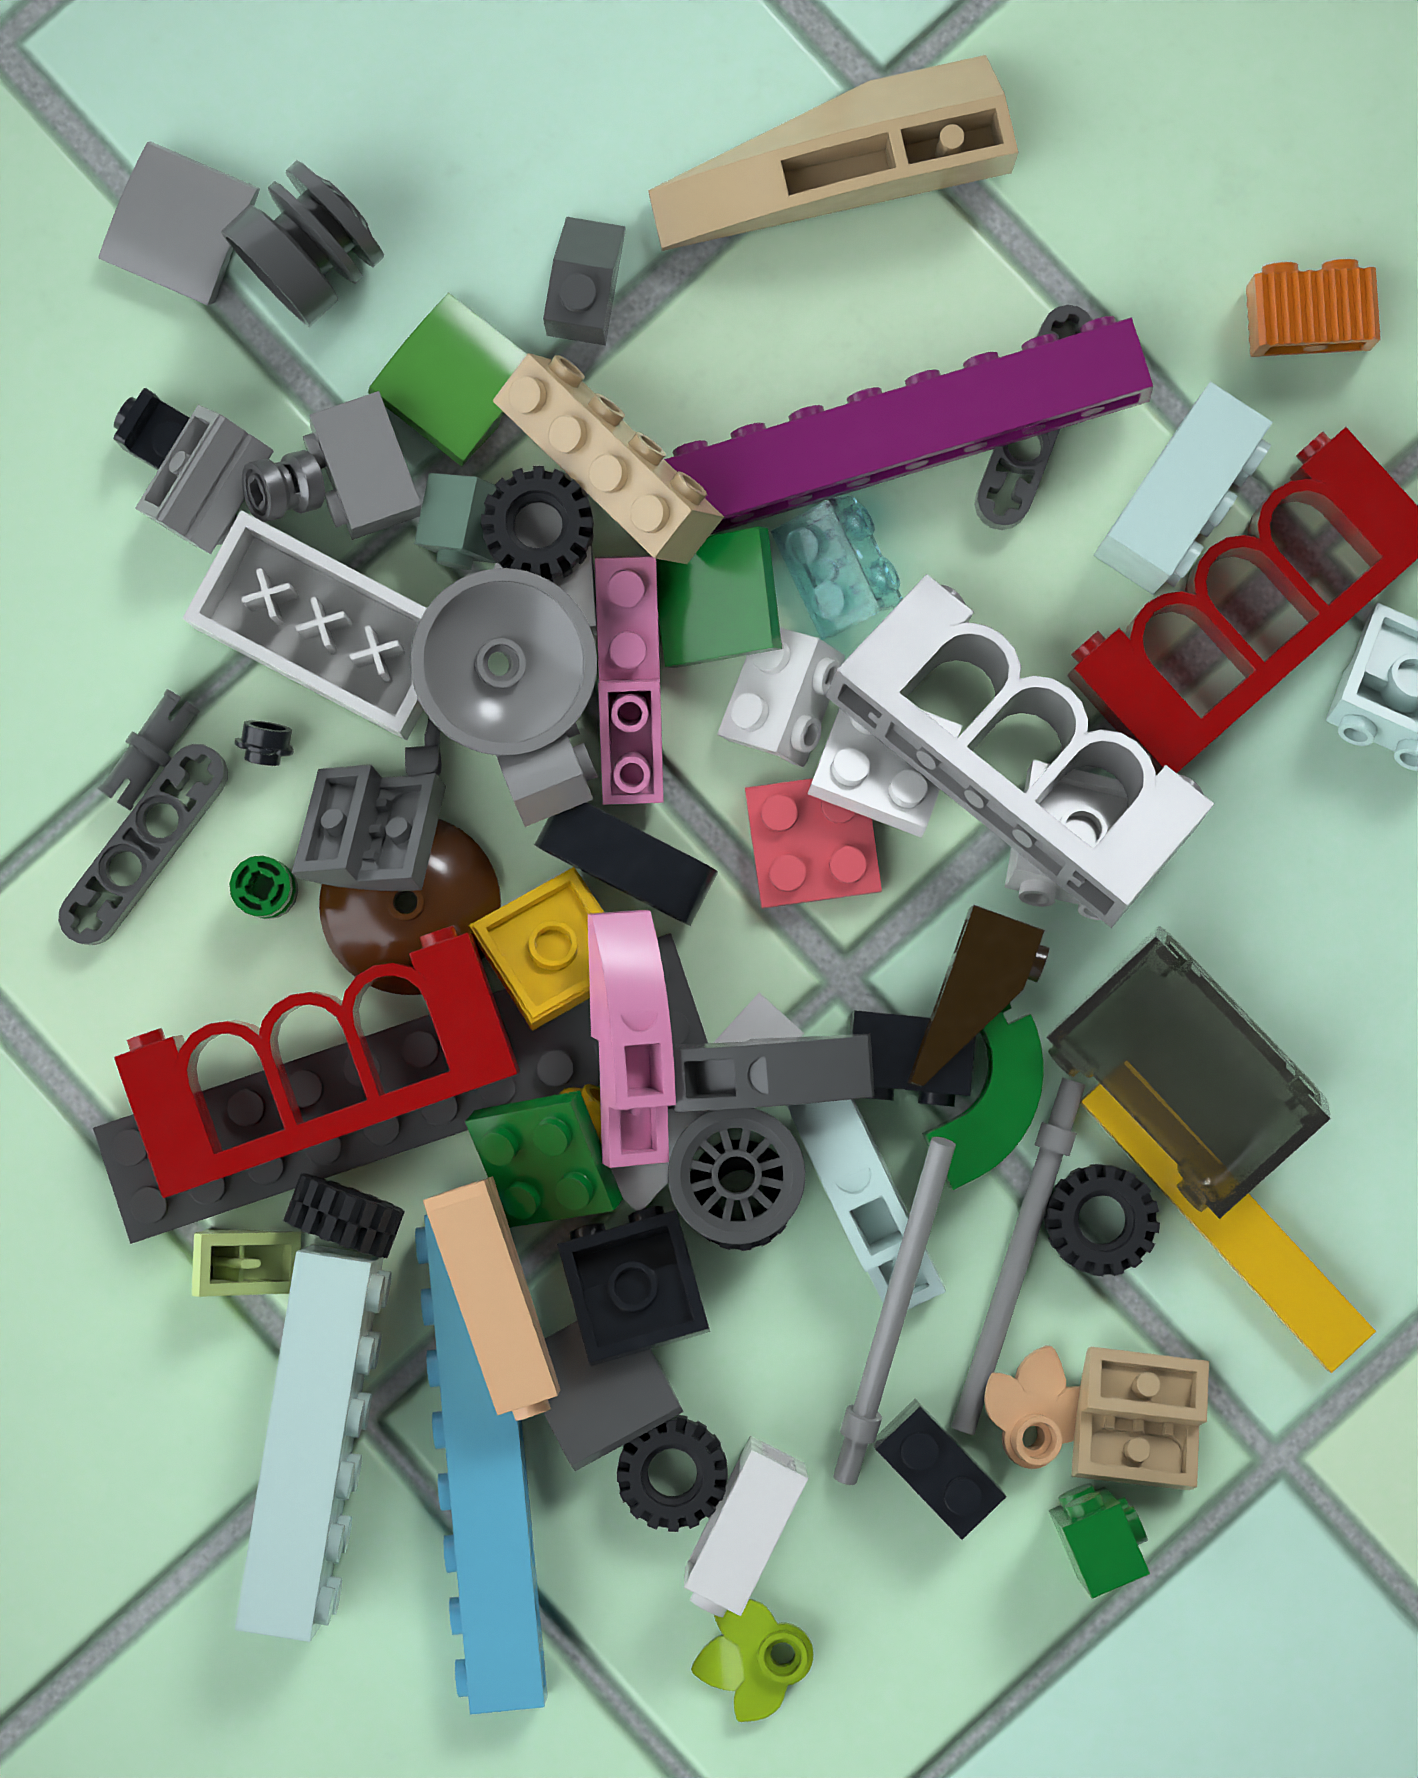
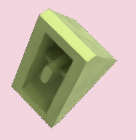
(243, 1262)

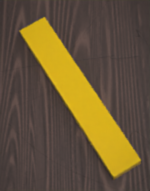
(1250, 1245)

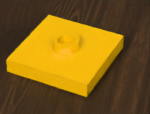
(542, 946)

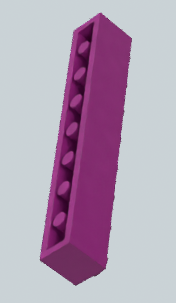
(920, 424)

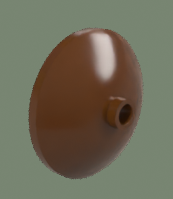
(370, 931)

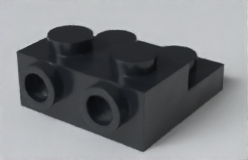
(632, 1285)

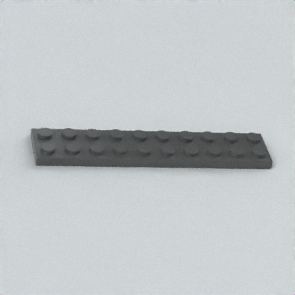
(244, 1109)

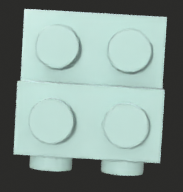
(1380, 687)

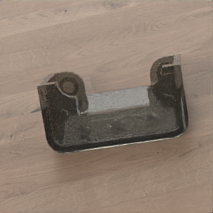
(1191, 1071)

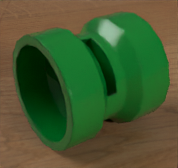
(274, 887)

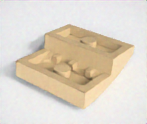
(1140, 1418)

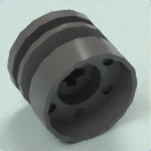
(303, 242)

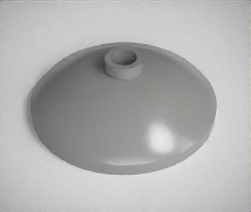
(547, 654)

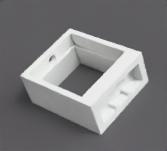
(744, 1528)

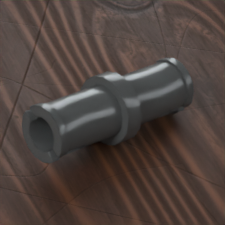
(148, 749)

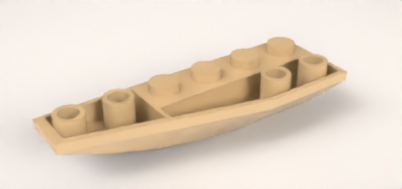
(848, 153)

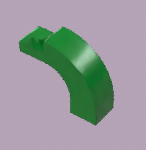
(1005, 1105)

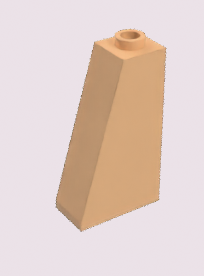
(494, 1297)

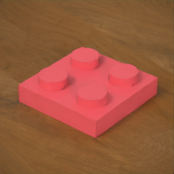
(808, 846)

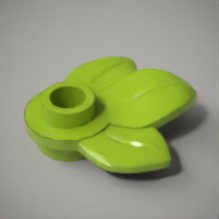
(743, 1660)

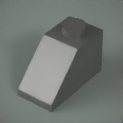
(583, 281)

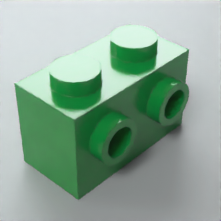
(1100, 1538)

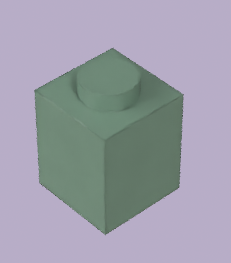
(452, 520)

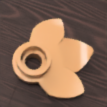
(1033, 1399)

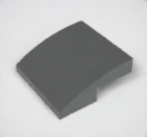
(369, 829)
(604, 1402)

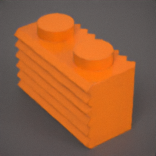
(1313, 309)

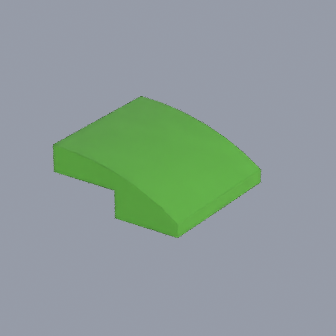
(448, 378)

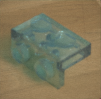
(838, 565)

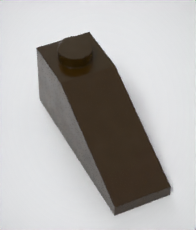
(983, 977)

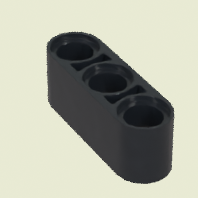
(628, 860)

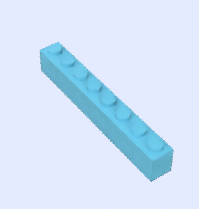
(489, 1513)

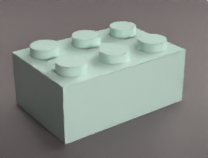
(1186, 491)

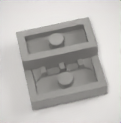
(174, 222)

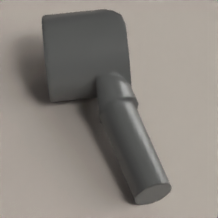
(425, 758)

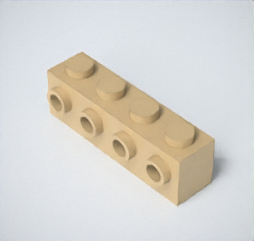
(608, 458)

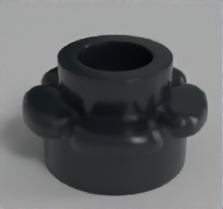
(265, 742)

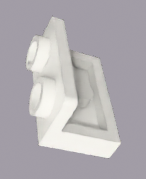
(782, 698)

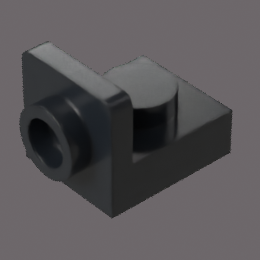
(148, 427)

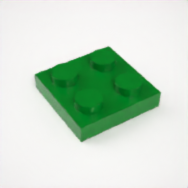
(544, 1159)

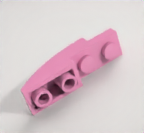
(629, 679)
(634, 1037)

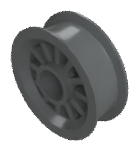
(776, 1212)

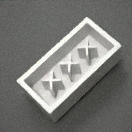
(312, 622)

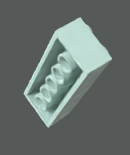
(311, 1441)

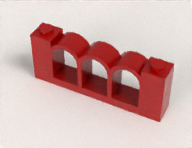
(1367, 511)
(173, 1113)

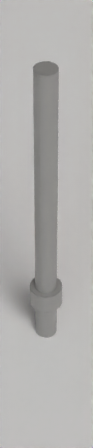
(1054, 1141)
(863, 1419)

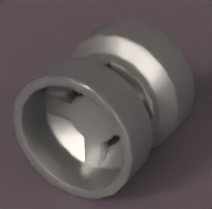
(283, 485)

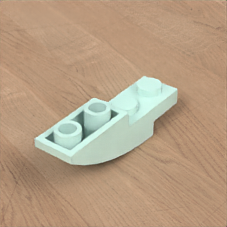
(861, 1192)

